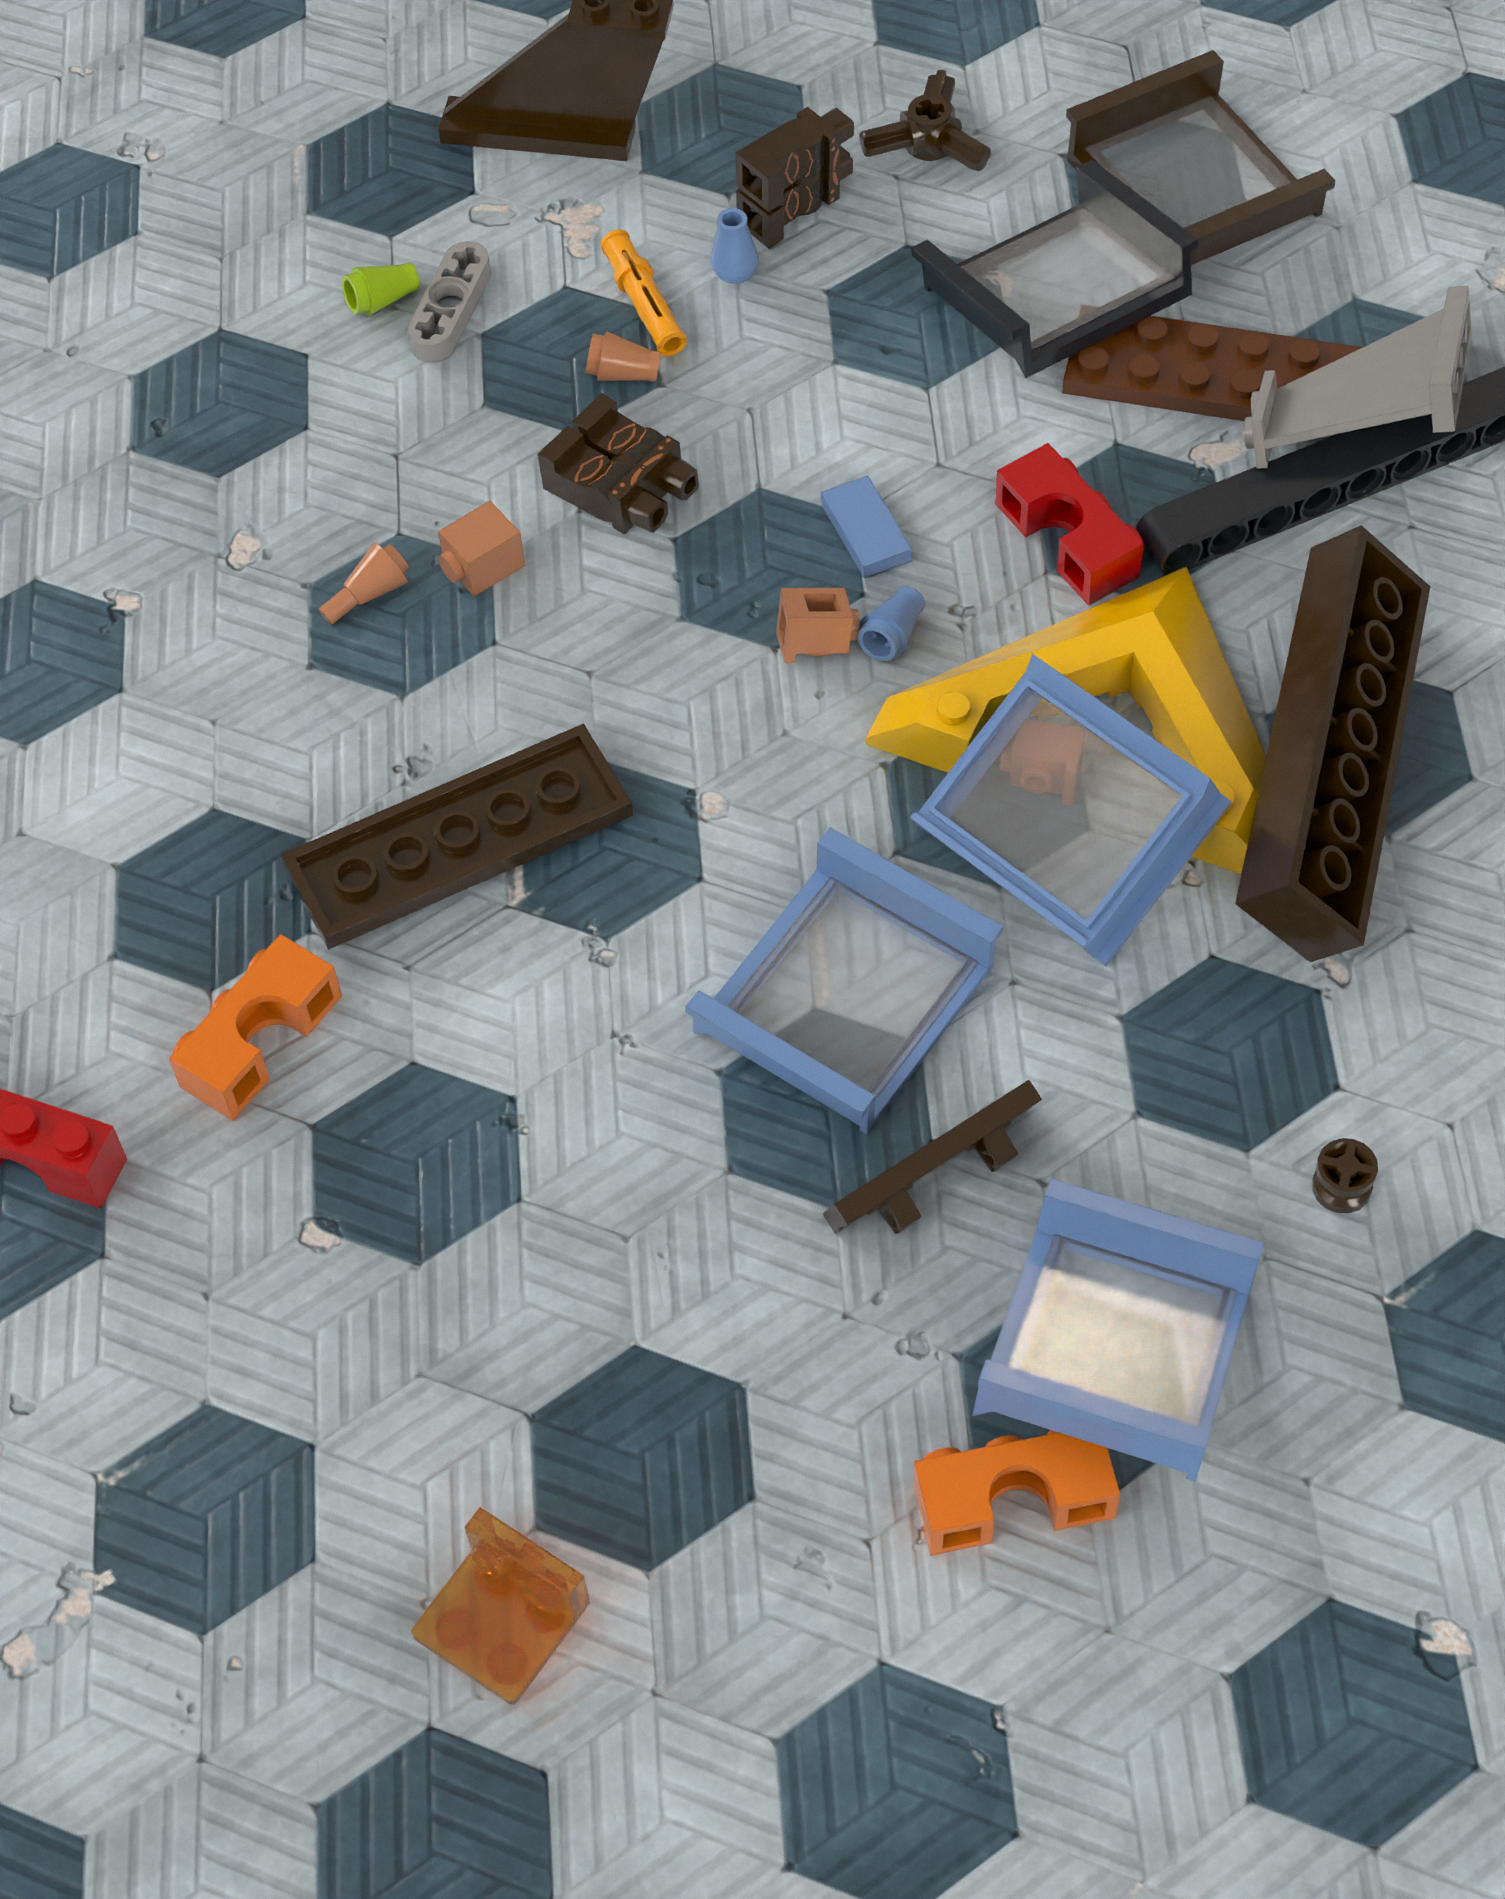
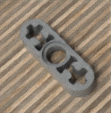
(450, 320)

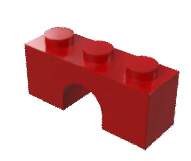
(1048, 492)
(65, 1149)

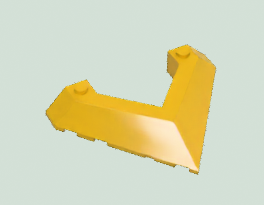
(1140, 643)

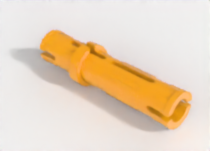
(634, 277)

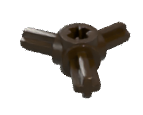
(928, 129)

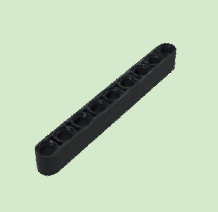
(1318, 480)

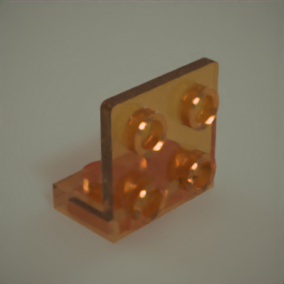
(503, 1609)

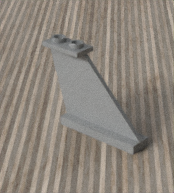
(1385, 382)

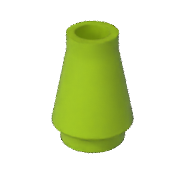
(376, 287)

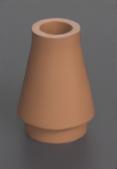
(621, 360)

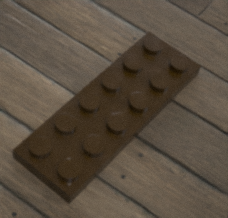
(456, 835)

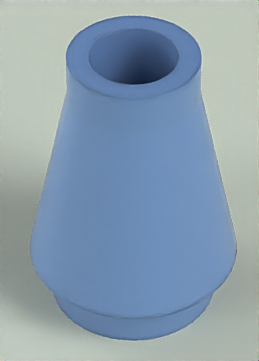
(733, 248)
(888, 627)

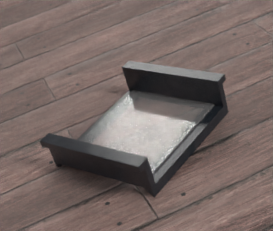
(1070, 275)

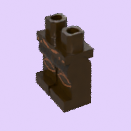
(792, 171)
(616, 468)

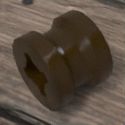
(1351, 1162)

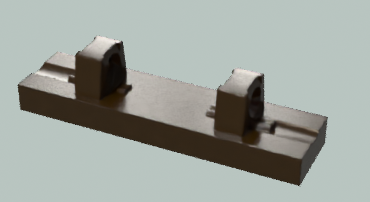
(889, 1190)

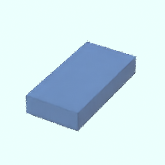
(866, 526)

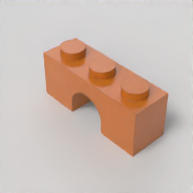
(279, 988)
(959, 1487)

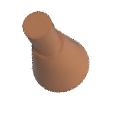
(375, 575)

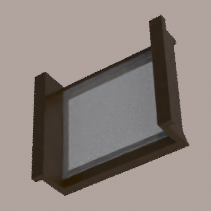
(1193, 157)

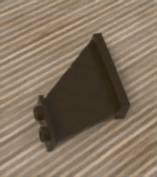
(569, 87)

